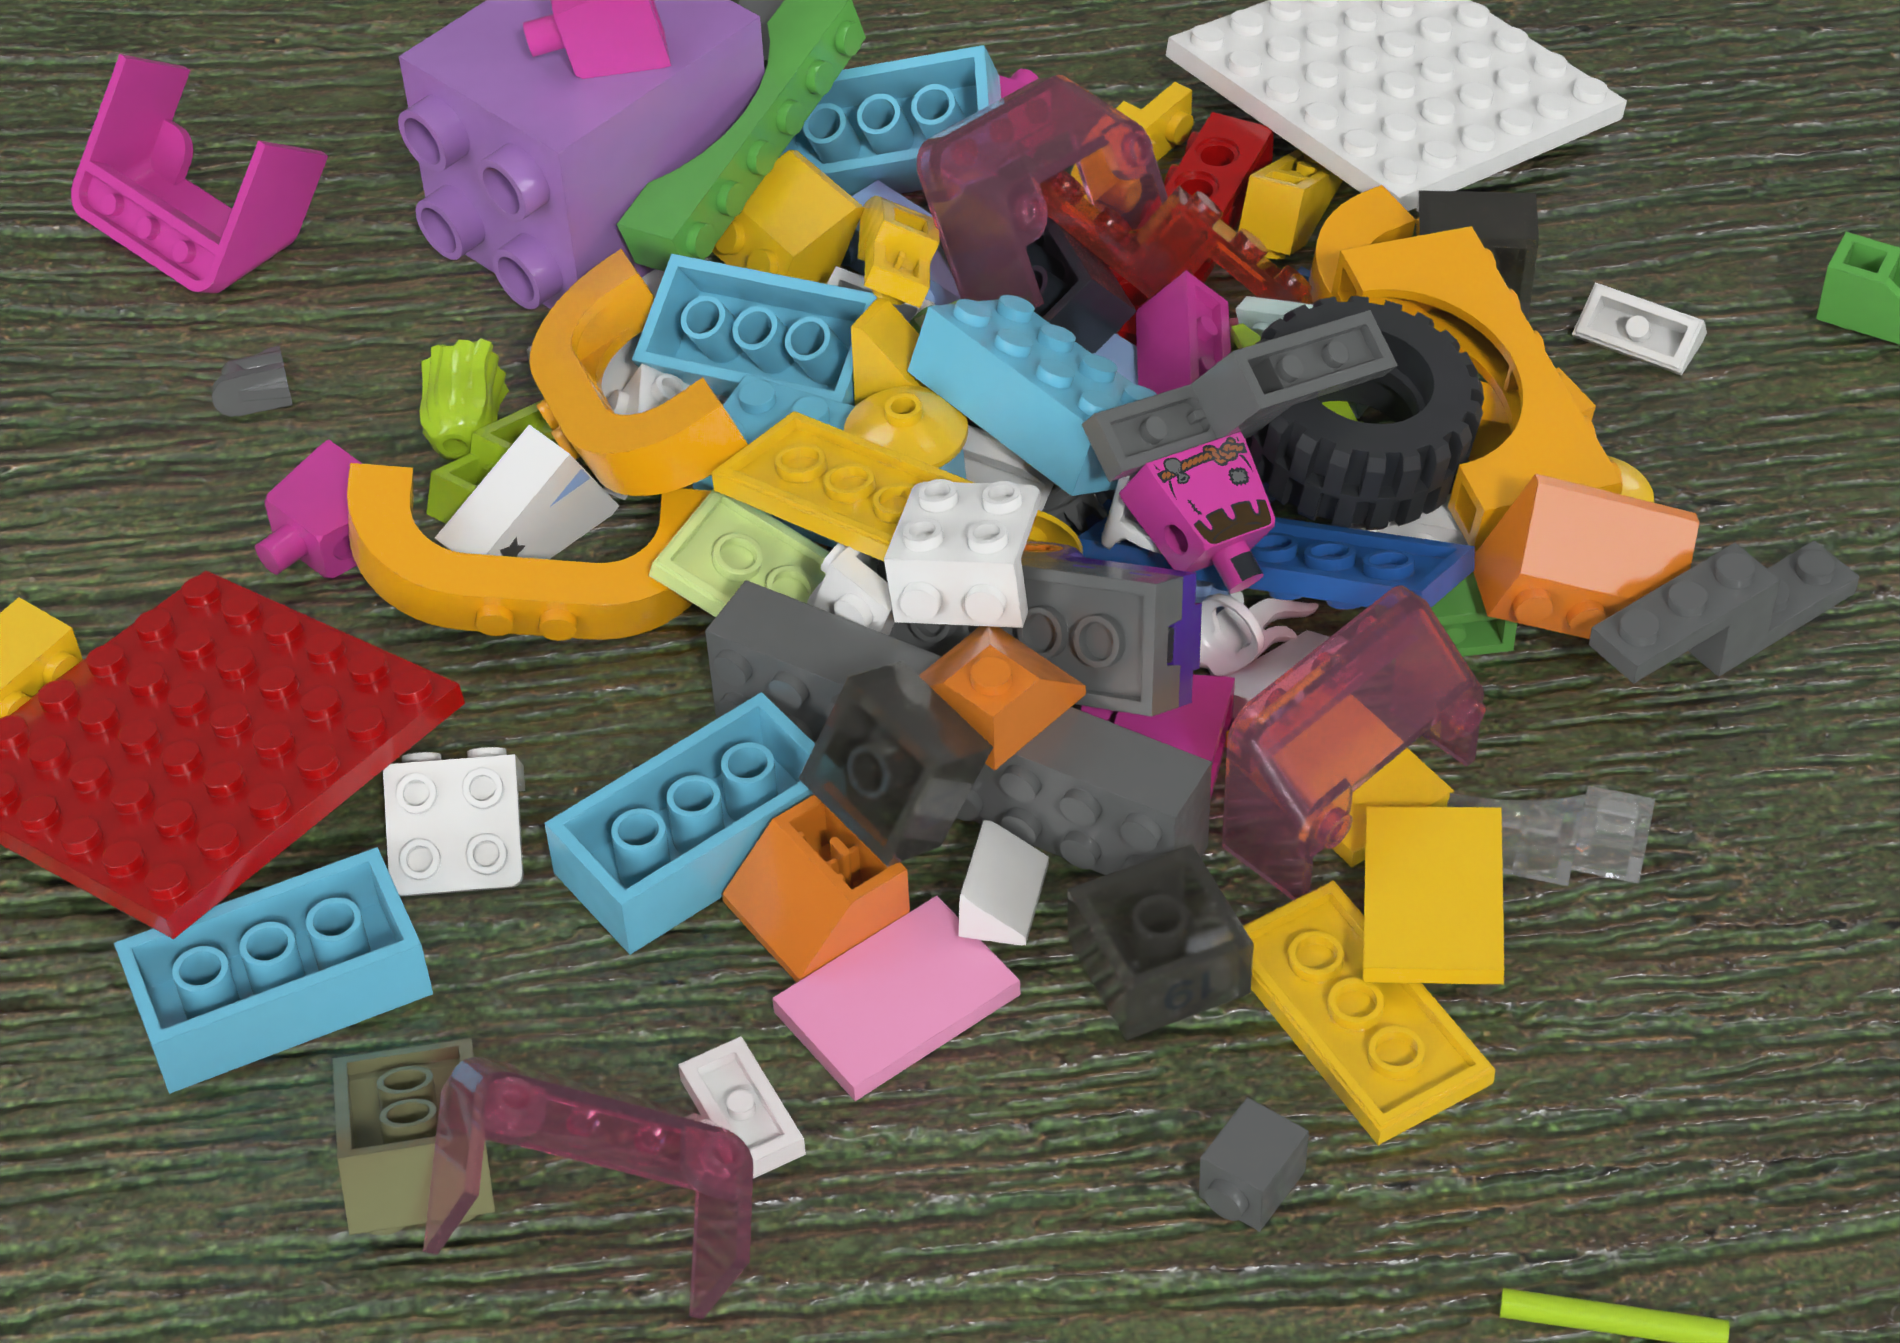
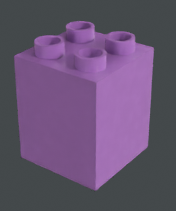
(543, 164)

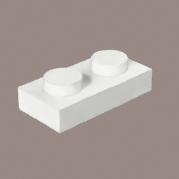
(738, 1096)

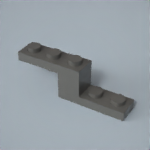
(1240, 393)
(1723, 610)

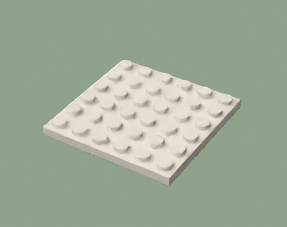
(1397, 88)

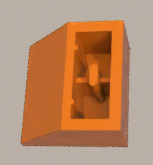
(814, 889)

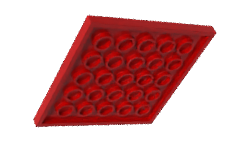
(203, 748)

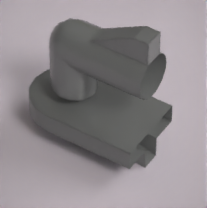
(252, 384)

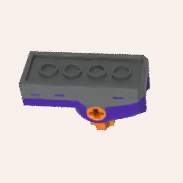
(1106, 623)

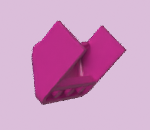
(139, 194)

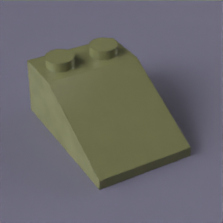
(389, 1131)

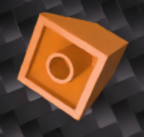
(1002, 689)

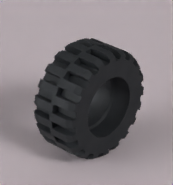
(1375, 470)

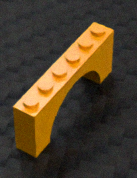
(1462, 291)

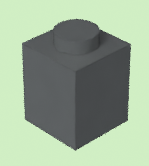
(1252, 1164)

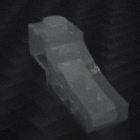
(1584, 833)

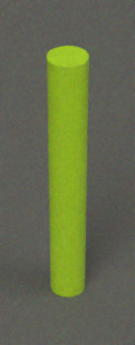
(1612, 1318)

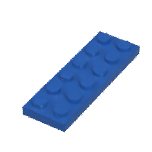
(1325, 563)

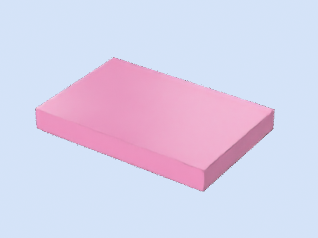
(895, 998)

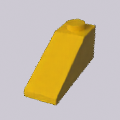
(1287, 202)

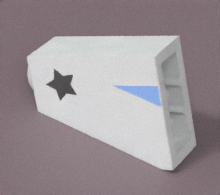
(529, 504)

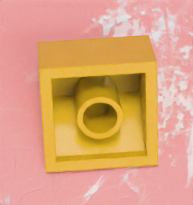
(792, 223)

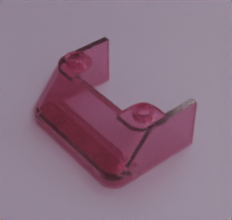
(988, 173)
(1336, 724)
(601, 1129)

